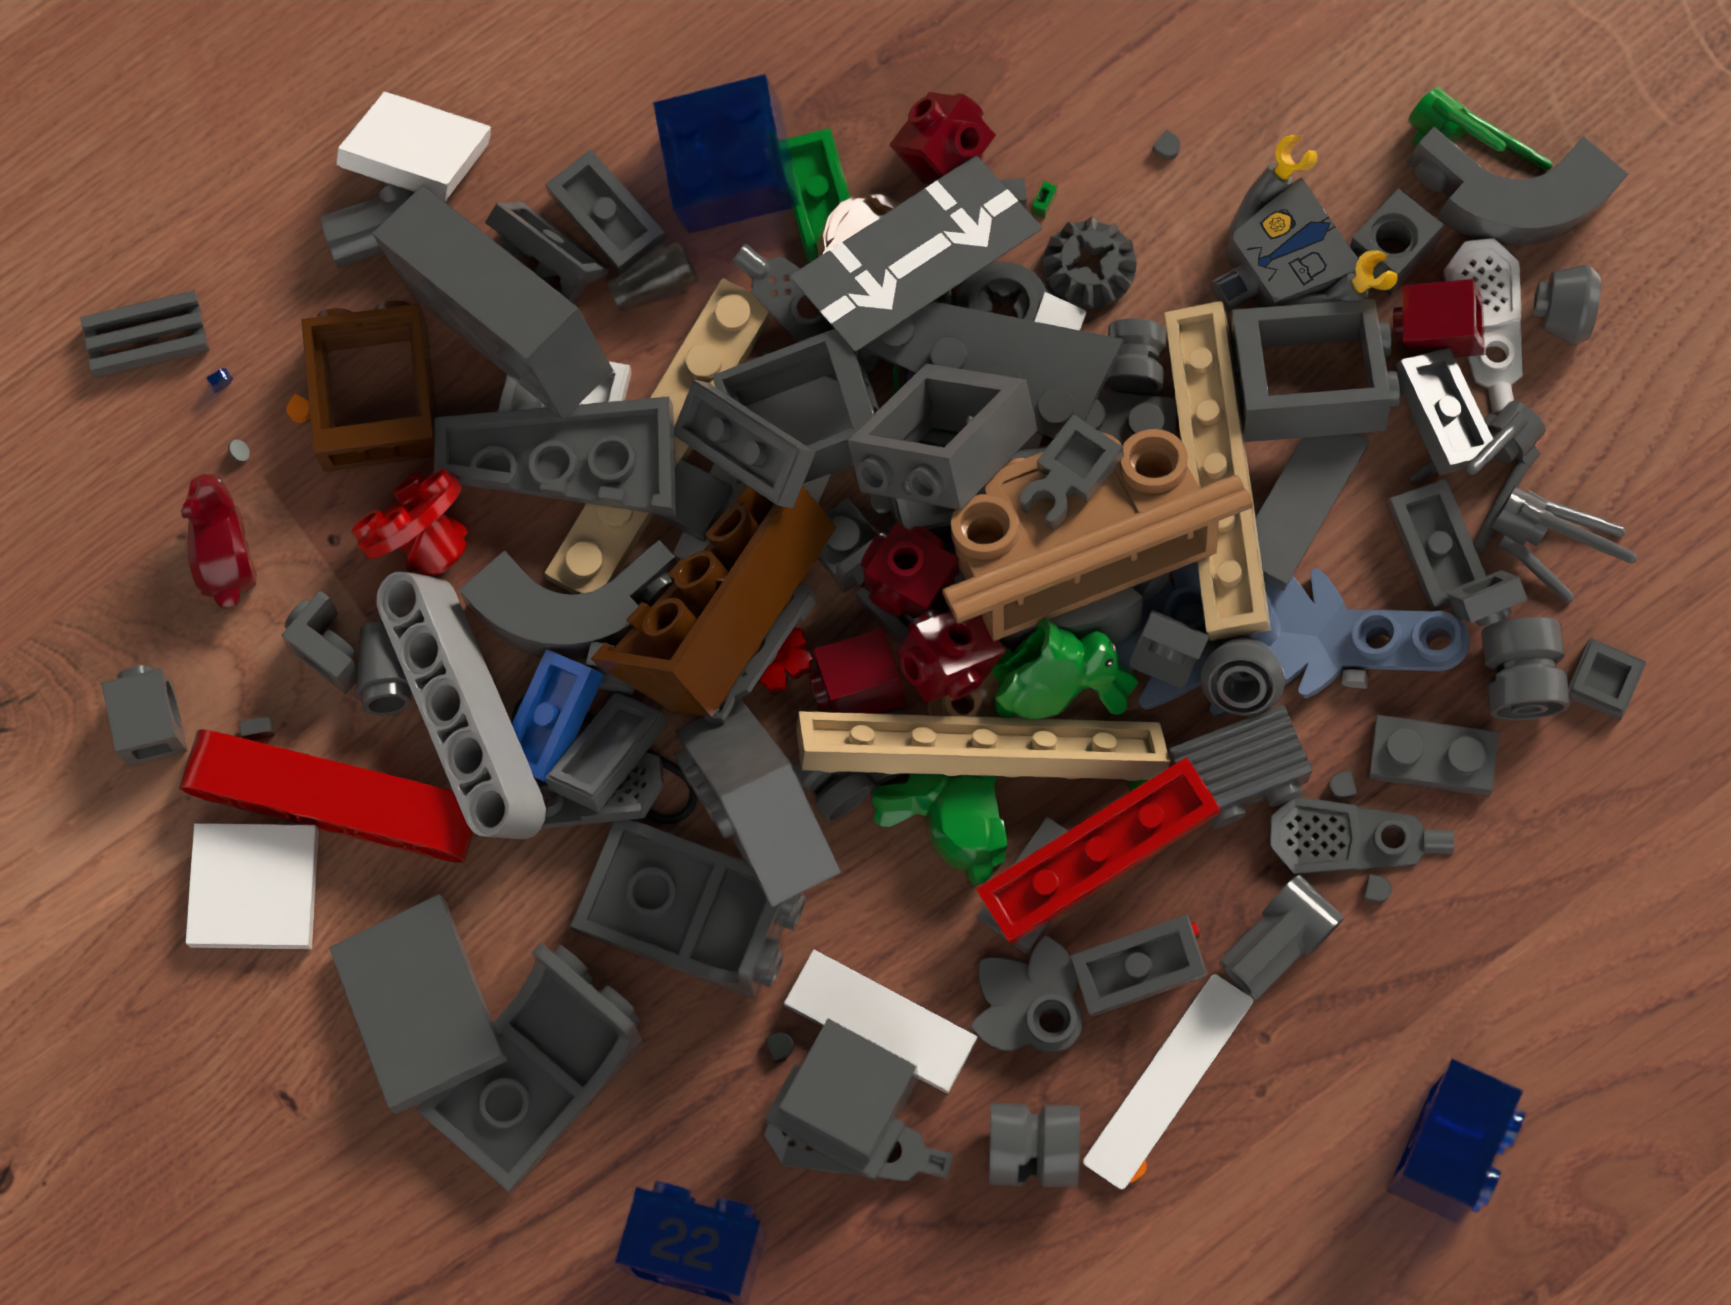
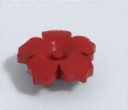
(790, 659)

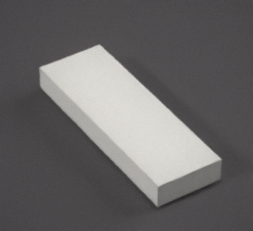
(882, 1016)

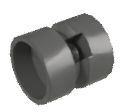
(1525, 668)
(1034, 1145)

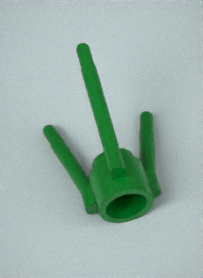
(1454, 119)

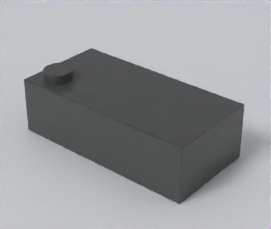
(493, 301)

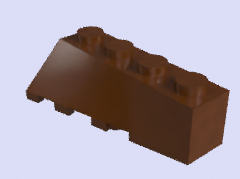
(720, 604)

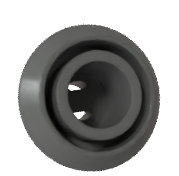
(1569, 303)
(1243, 677)

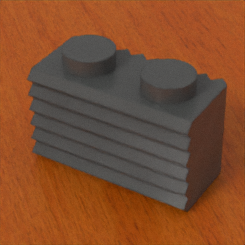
(1248, 763)

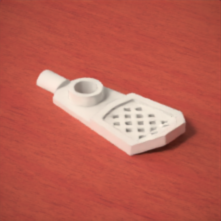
(1500, 328)

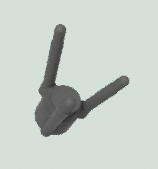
(1514, 437)
(1529, 516)

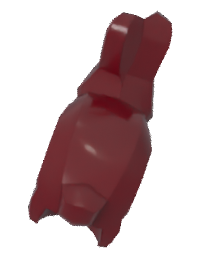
(217, 542)

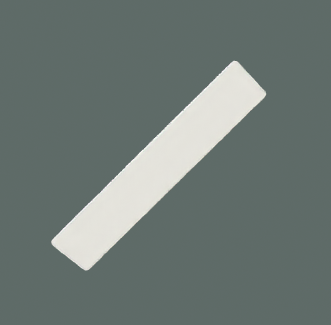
(1168, 1081)

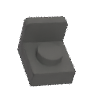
(847, 545)
(1168, 649)
(325, 654)

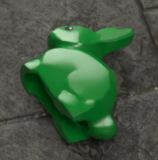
(1054, 668)
(959, 818)

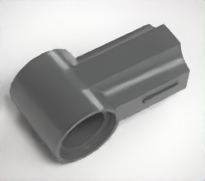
(351, 229)
(1291, 926)

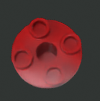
(417, 525)

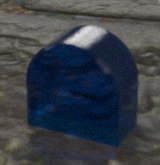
(219, 380)

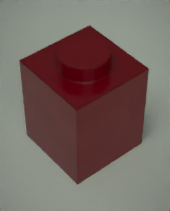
(1441, 318)
(857, 676)

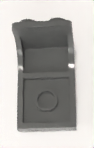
(685, 909)
(561, 1054)

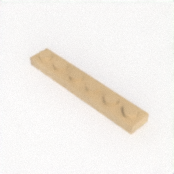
(1216, 450)
(607, 535)
(980, 746)

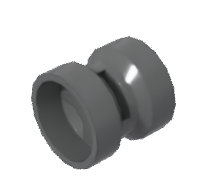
(1137, 363)
(836, 791)

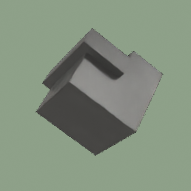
(846, 1099)

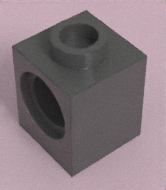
(1406, 223)
(144, 715)

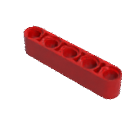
(326, 795)

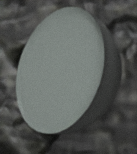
(238, 450)

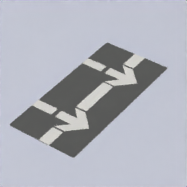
(916, 253)

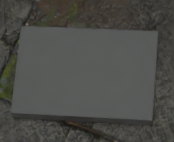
(418, 1004)

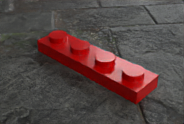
(1099, 850)

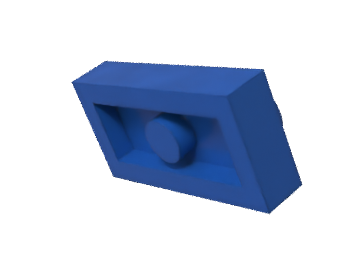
(554, 710)

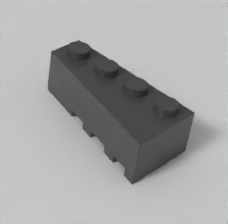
(756, 801)

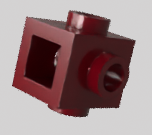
(941, 135)
(908, 571)
(948, 655)

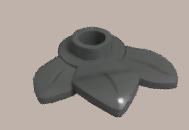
(1023, 994)

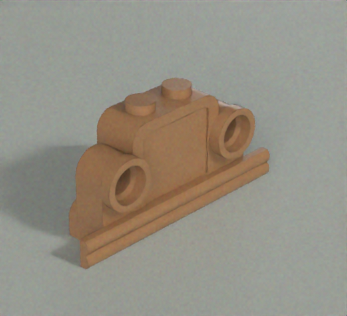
(1132, 530)

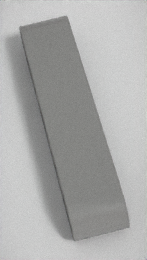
(461, 706)

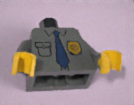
(1288, 246)

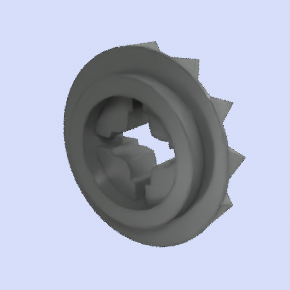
(1003, 282)
(1080, 285)

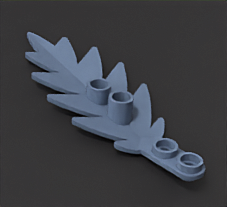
(1310, 635)

